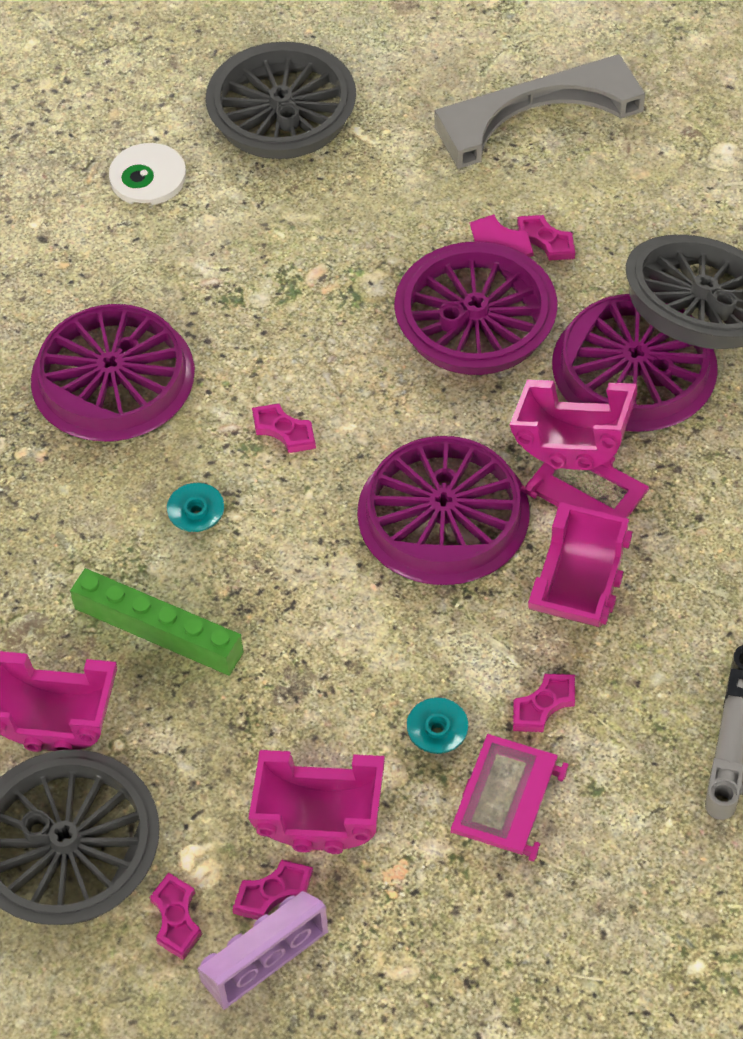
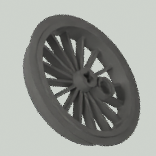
(280, 102)
(660, 261)
(131, 869)

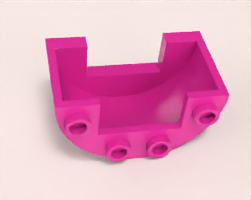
(571, 432)
(582, 565)
(53, 706)
(316, 804)

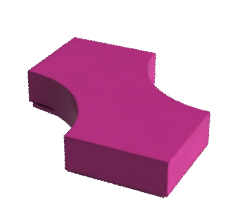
(491, 231)
(555, 243)
(293, 433)
(534, 710)
(262, 895)
(178, 930)

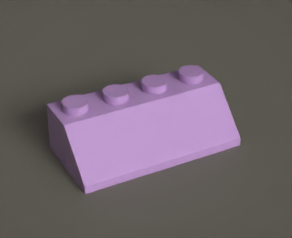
(263, 948)

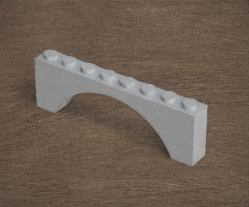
(599, 84)

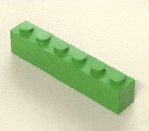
(157, 621)

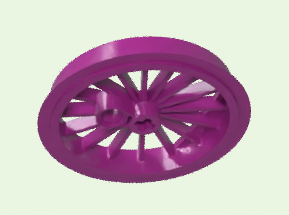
(475, 309)
(635, 360)
(90, 421)
(443, 504)

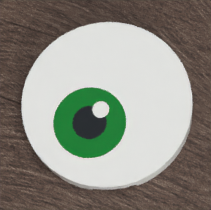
(147, 173)

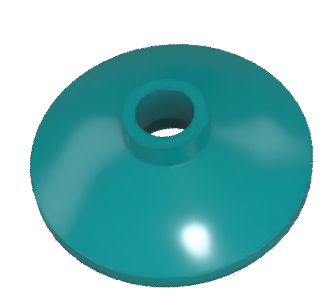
(194, 498)
(437, 714)

